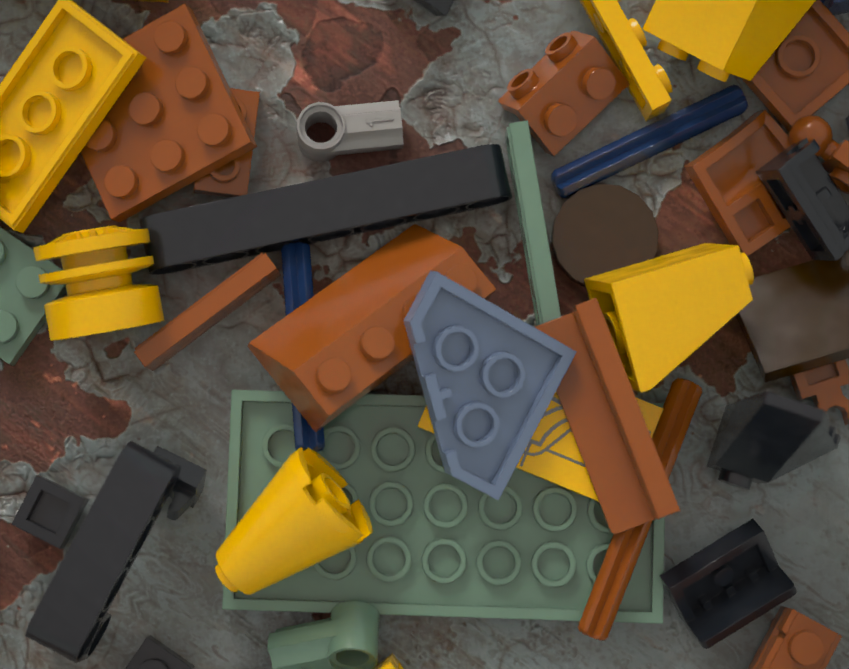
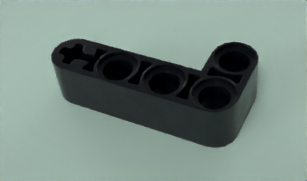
(102, 553)

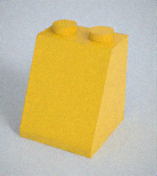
(724, 34)
(670, 306)

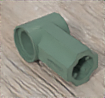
(339, 642)

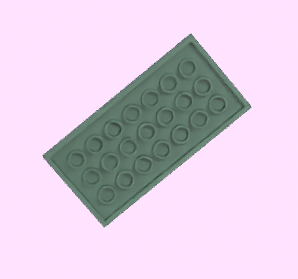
(433, 537)

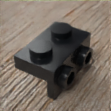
(728, 584)

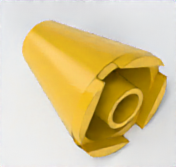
(291, 525)

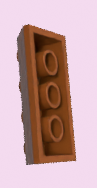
(355, 328)

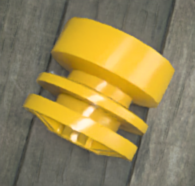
(98, 283)

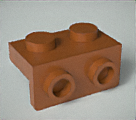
(564, 89)

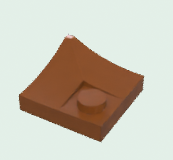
(732, 187)

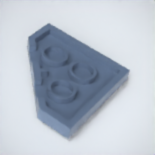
(481, 380)

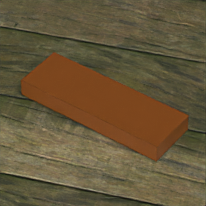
(207, 312)

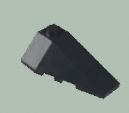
(769, 438)

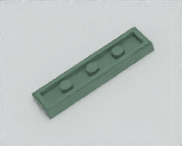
(532, 222)

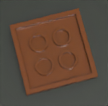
(169, 120)

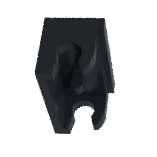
(808, 200)

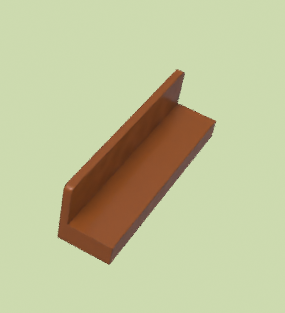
(609, 423)

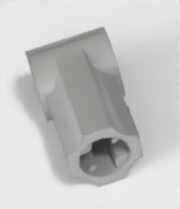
(357, 129)

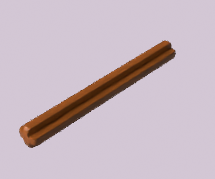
(627, 545)

